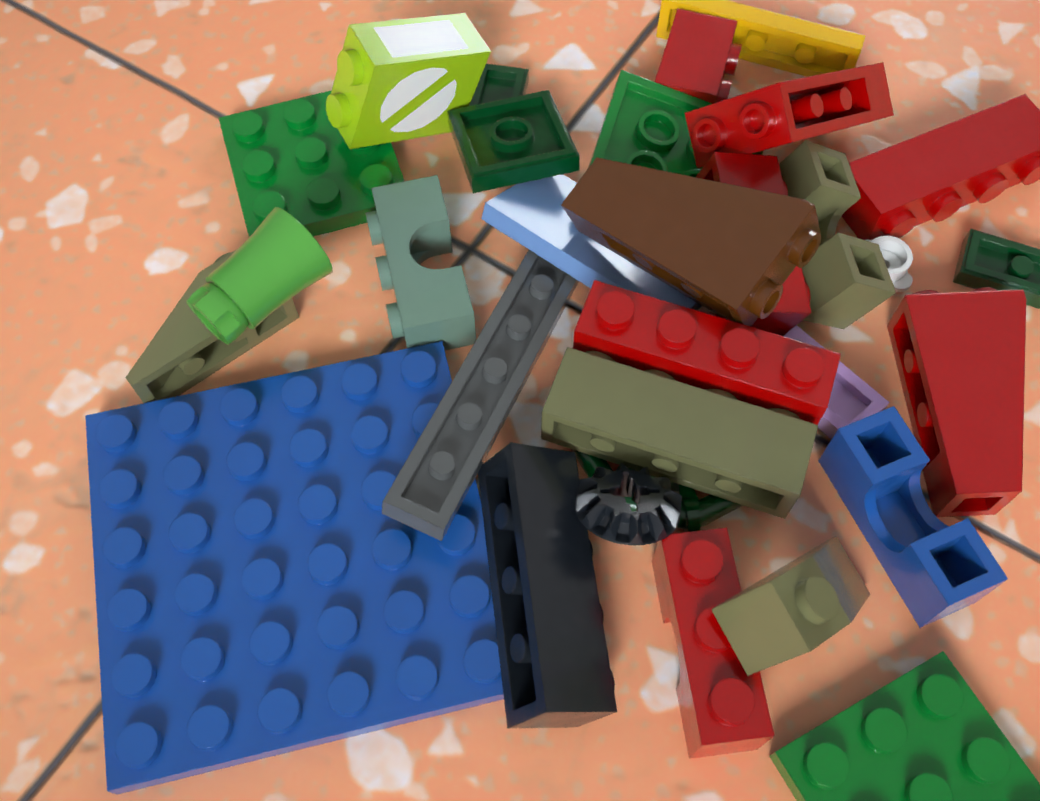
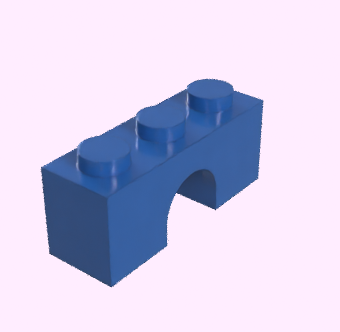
(878, 477)

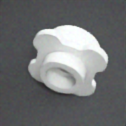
(897, 259)

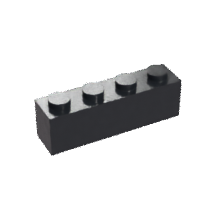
(544, 591)

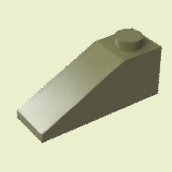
(189, 353)
(793, 608)

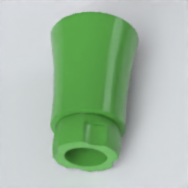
(259, 277)

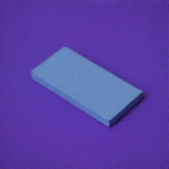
(535, 219)

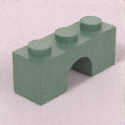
(429, 302)

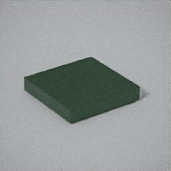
(512, 141)

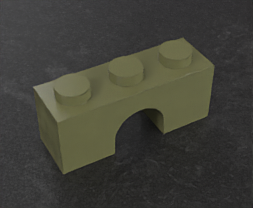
(846, 272)

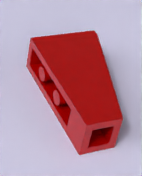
(790, 112)
(965, 393)

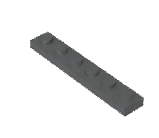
(479, 399)

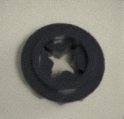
(605, 513)

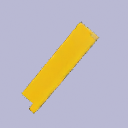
(775, 38)

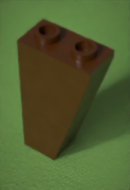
(698, 235)

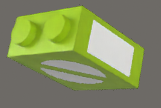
(404, 78)

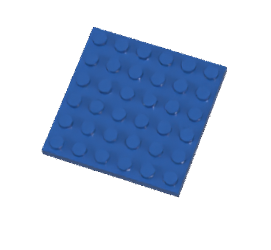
(259, 584)

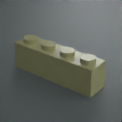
(679, 431)

